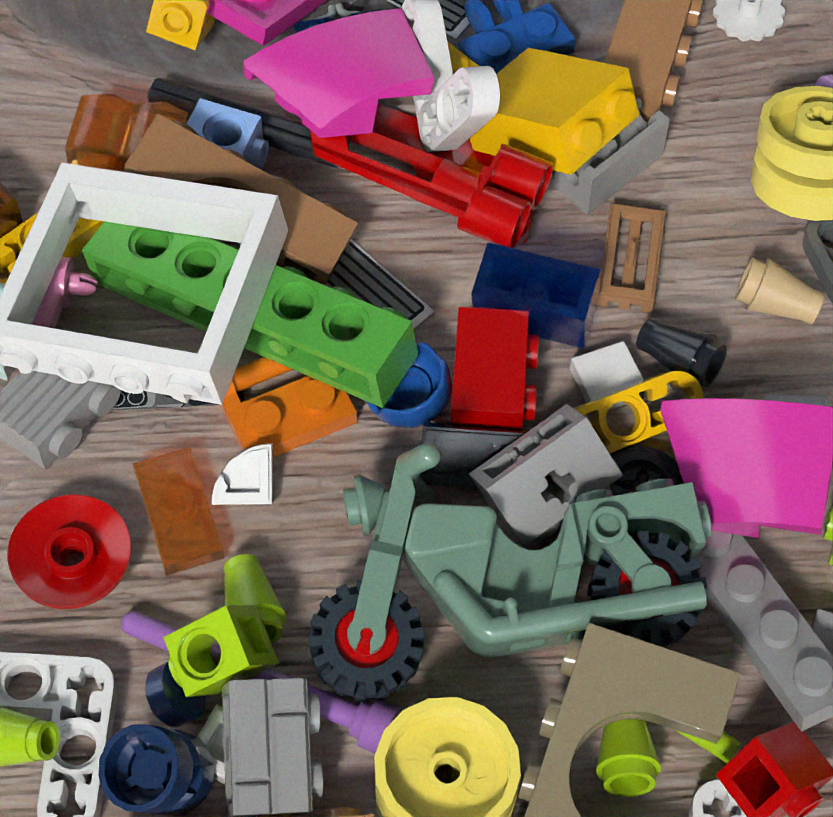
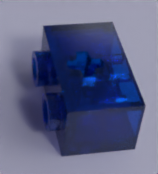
(554, 291)

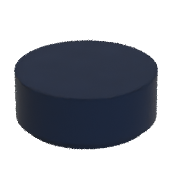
(168, 698)

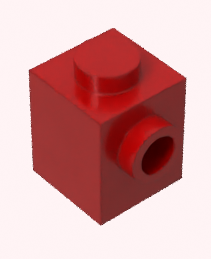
(777, 774)

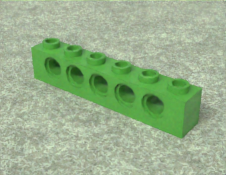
(296, 322)

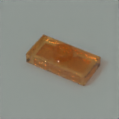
(178, 511)

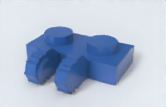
(504, 42)

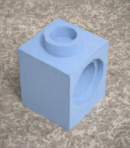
(231, 130)

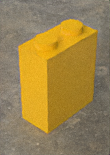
(558, 108)

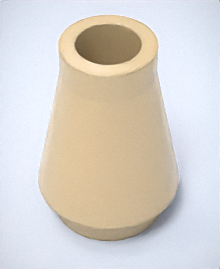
(777, 292)

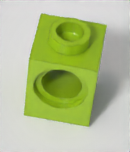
(243, 647)

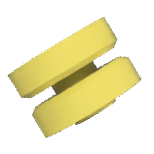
(796, 153)
(449, 742)

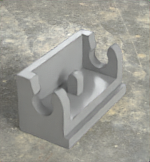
(615, 163)

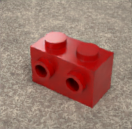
(492, 367)

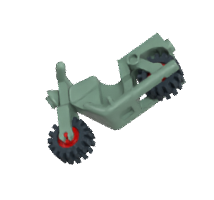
(497, 592)

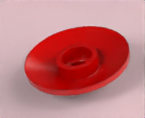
(65, 528)

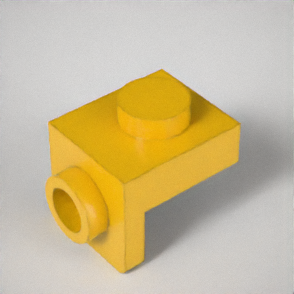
(181, 21)

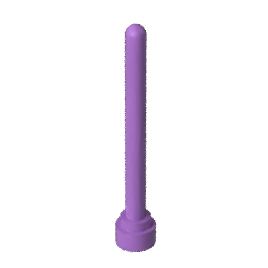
(364, 721)

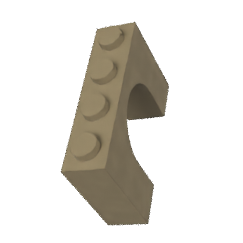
(618, 681)

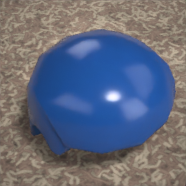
(420, 393)

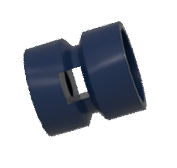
(156, 770)

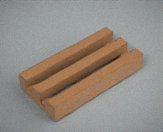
(626, 294)

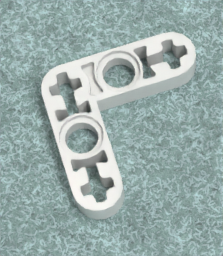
(458, 101)
(56, 702)

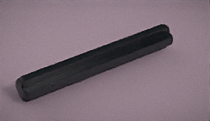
(277, 130)

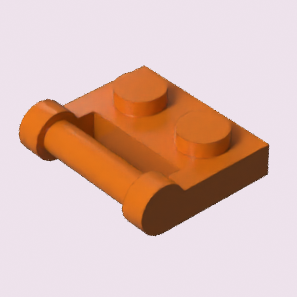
(287, 414)

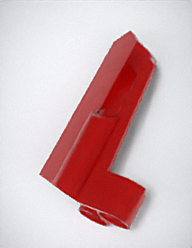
(485, 191)

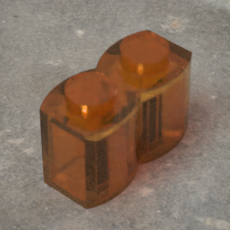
(110, 129)

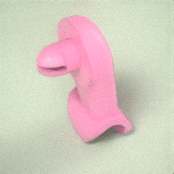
(60, 291)

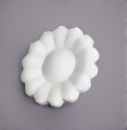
(749, 18)

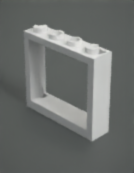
(156, 204)

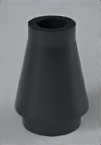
(683, 349)

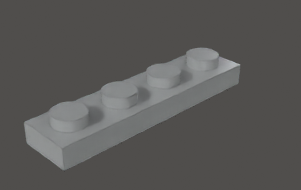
(768, 628)

